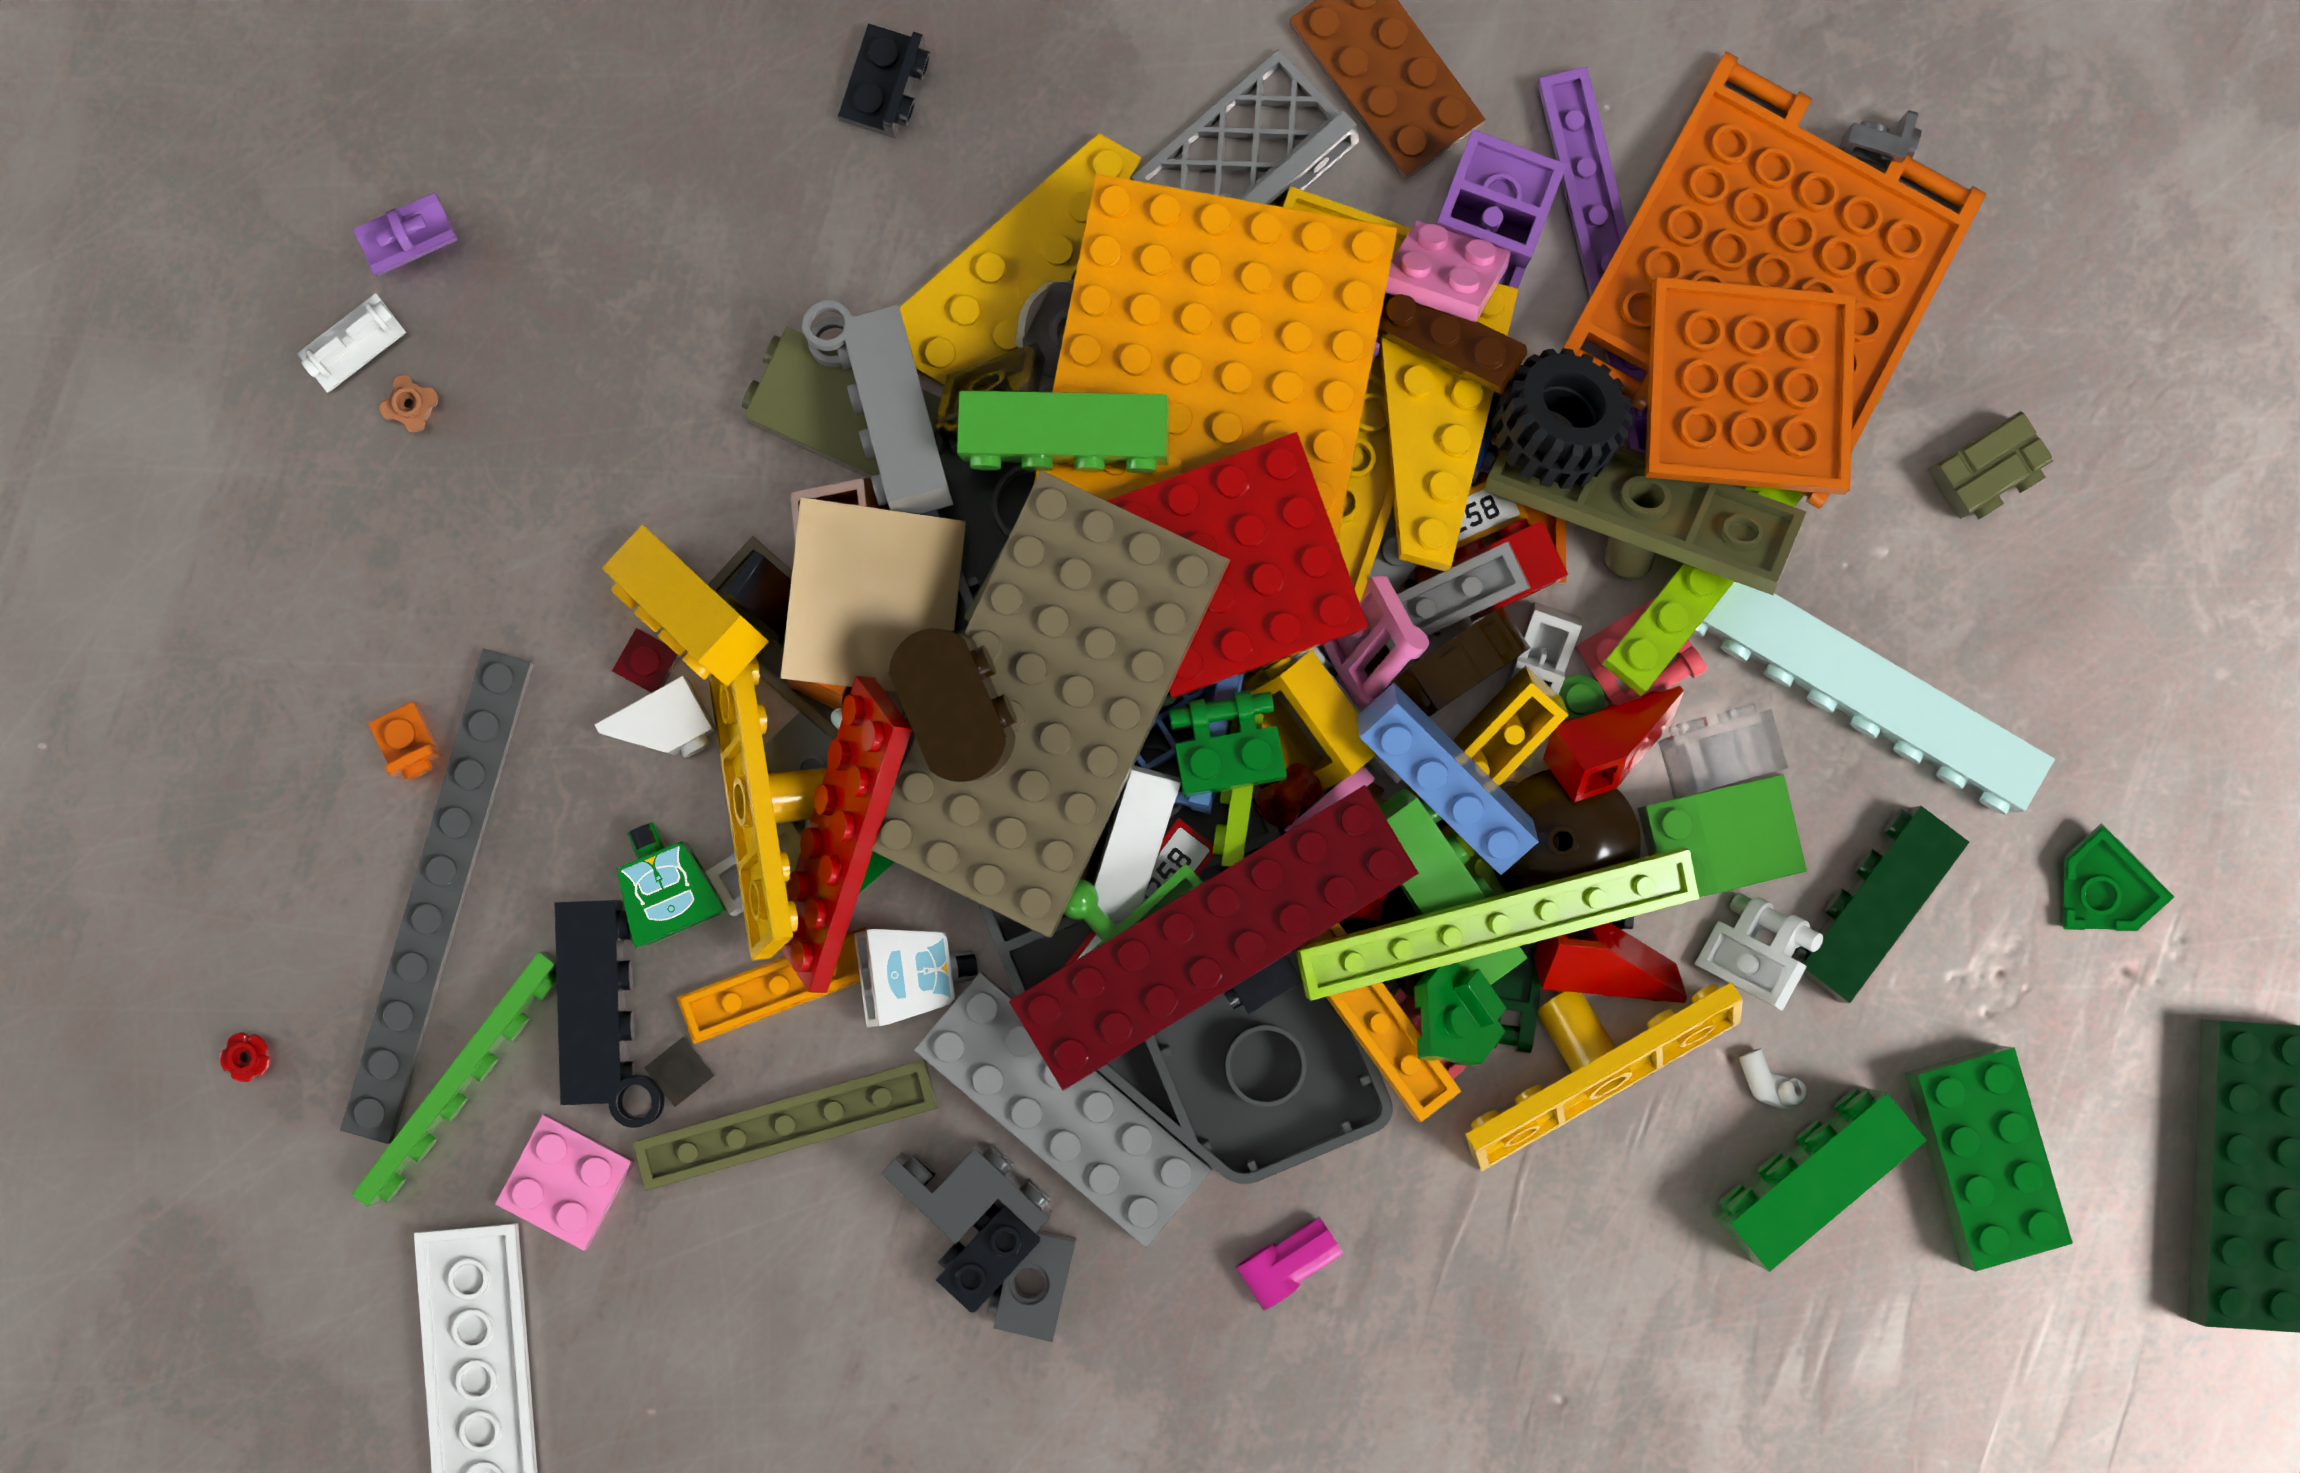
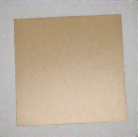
(865, 587)

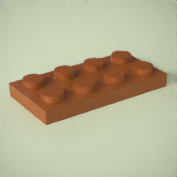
(1389, 78)

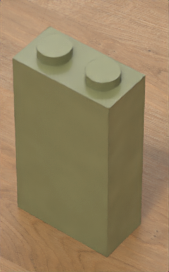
(812, 404)

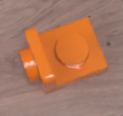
(405, 742)

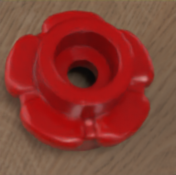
(258, 1056)

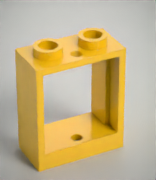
(1321, 708)

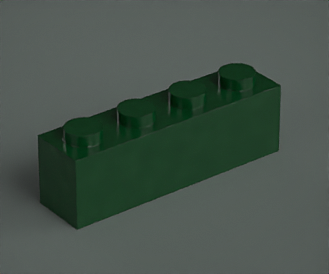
(1881, 901)

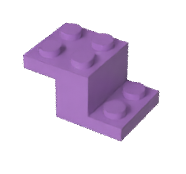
(1502, 198)

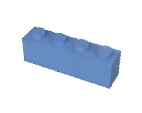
(1447, 779)

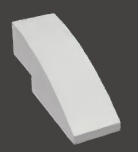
(1551, 643)

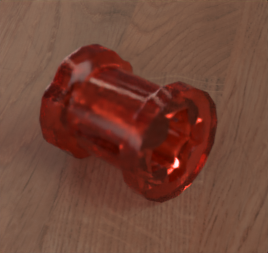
(1282, 800)

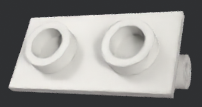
(351, 343)

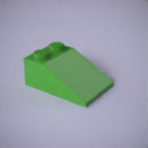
(1732, 833)

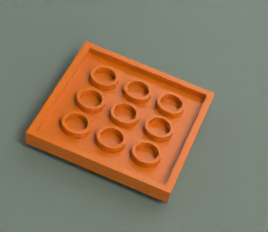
(1750, 386)

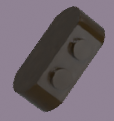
(953, 704)

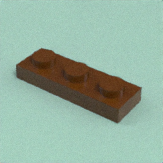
(1452, 341)

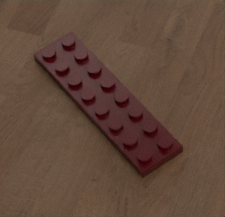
(1213, 937)

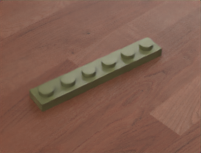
(785, 1125)

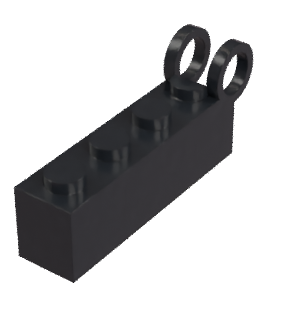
(593, 1010)

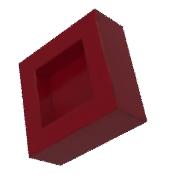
(646, 661)

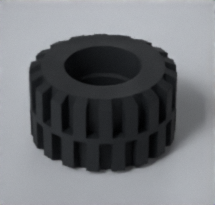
(1579, 393)

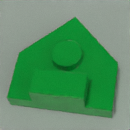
(2108, 886)
(1457, 1015)

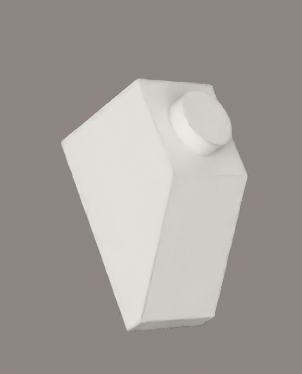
(663, 721)

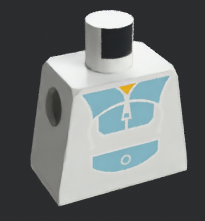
(908, 973)

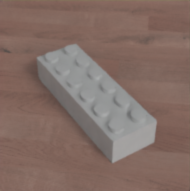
(1084, 1133)

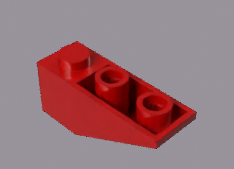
(1604, 747)
(1607, 964)

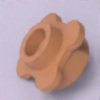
(413, 417)

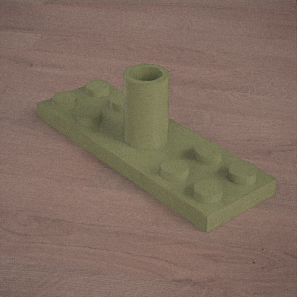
(1688, 521)

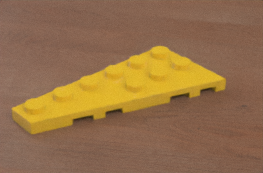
(976, 300)

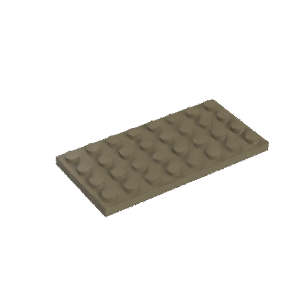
(1085, 645)

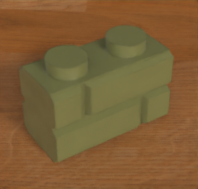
(1991, 465)

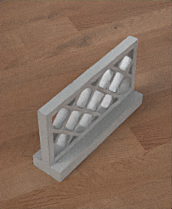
(1296, 169)

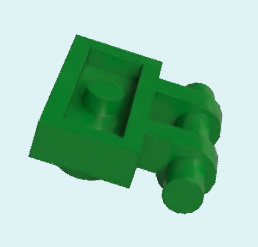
(1231, 759)

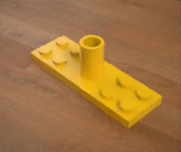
(755, 806)
(1598, 1065)

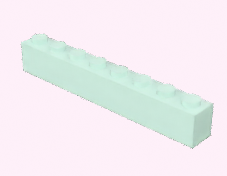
(1878, 697)

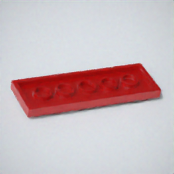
(844, 829)

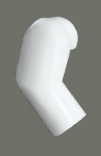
(1770, 1087)

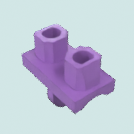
(405, 234)

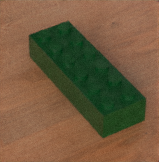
(2247, 1178)

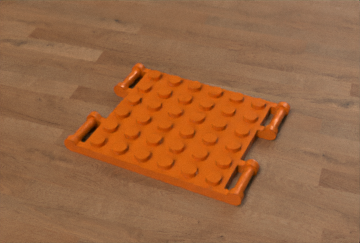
(1785, 210)

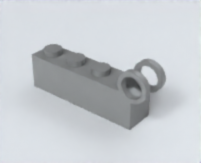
(892, 403)

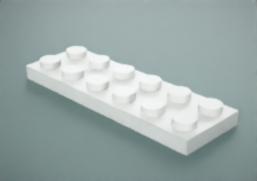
(475, 1350)

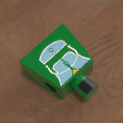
(664, 888)

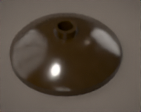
(1601, 830)

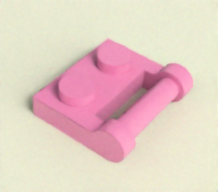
(1354, 652)

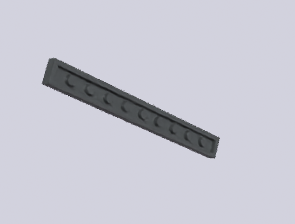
(437, 897)

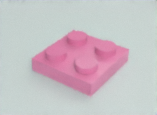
(1447, 270)
(564, 1182)

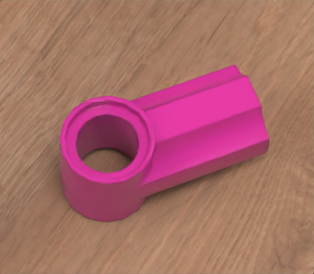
(1279, 1268)

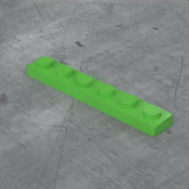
(447, 1096)

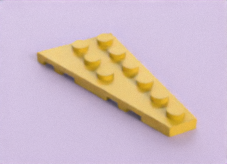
(1435, 441)

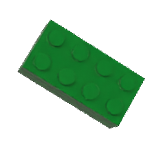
(1988, 1158)
(1818, 1177)

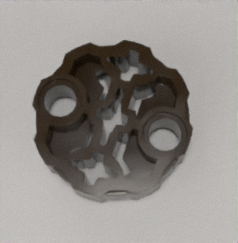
(1462, 662)

